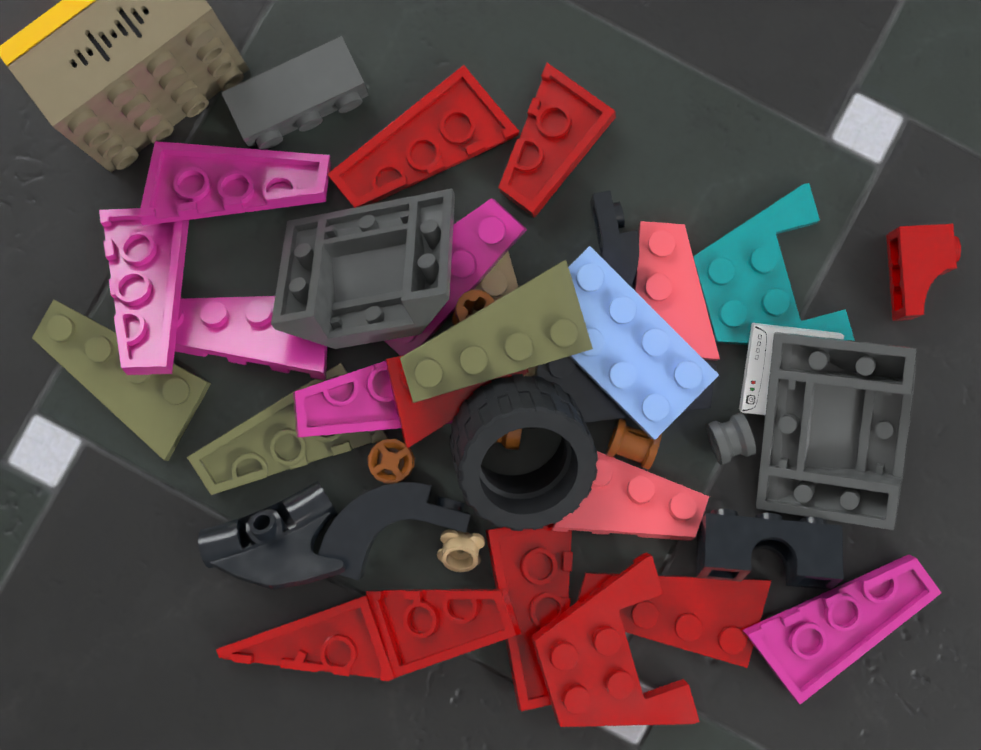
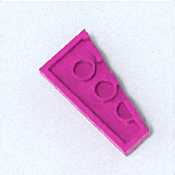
(836, 628)

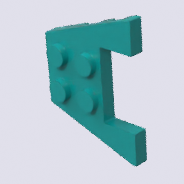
(747, 276)

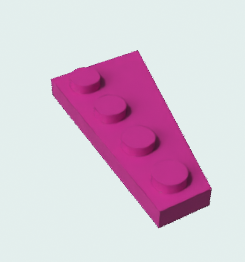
(220, 181)
(476, 248)
(146, 287)
(244, 334)
(347, 404)

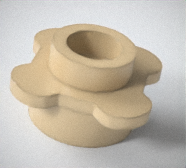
(460, 550)

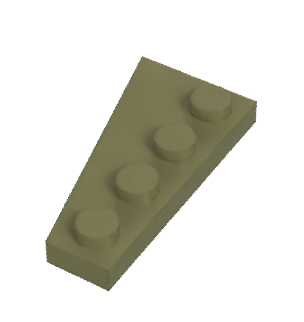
(510, 335)
(270, 445)

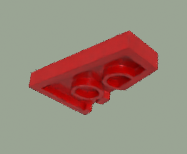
(556, 136)

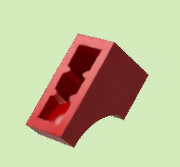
(915, 261)

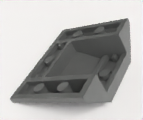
(366, 271)
(836, 429)

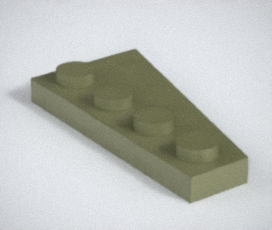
(150, 405)

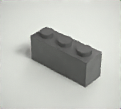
(296, 95)

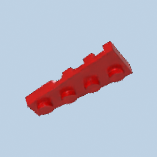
(430, 137)
(536, 574)
(695, 614)

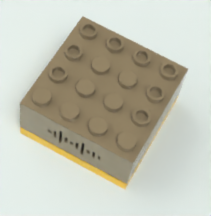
(123, 70)

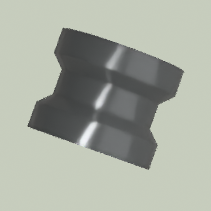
(731, 438)

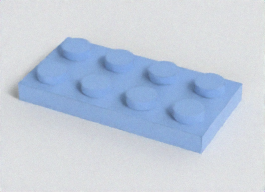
(634, 349)

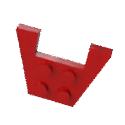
(591, 664)

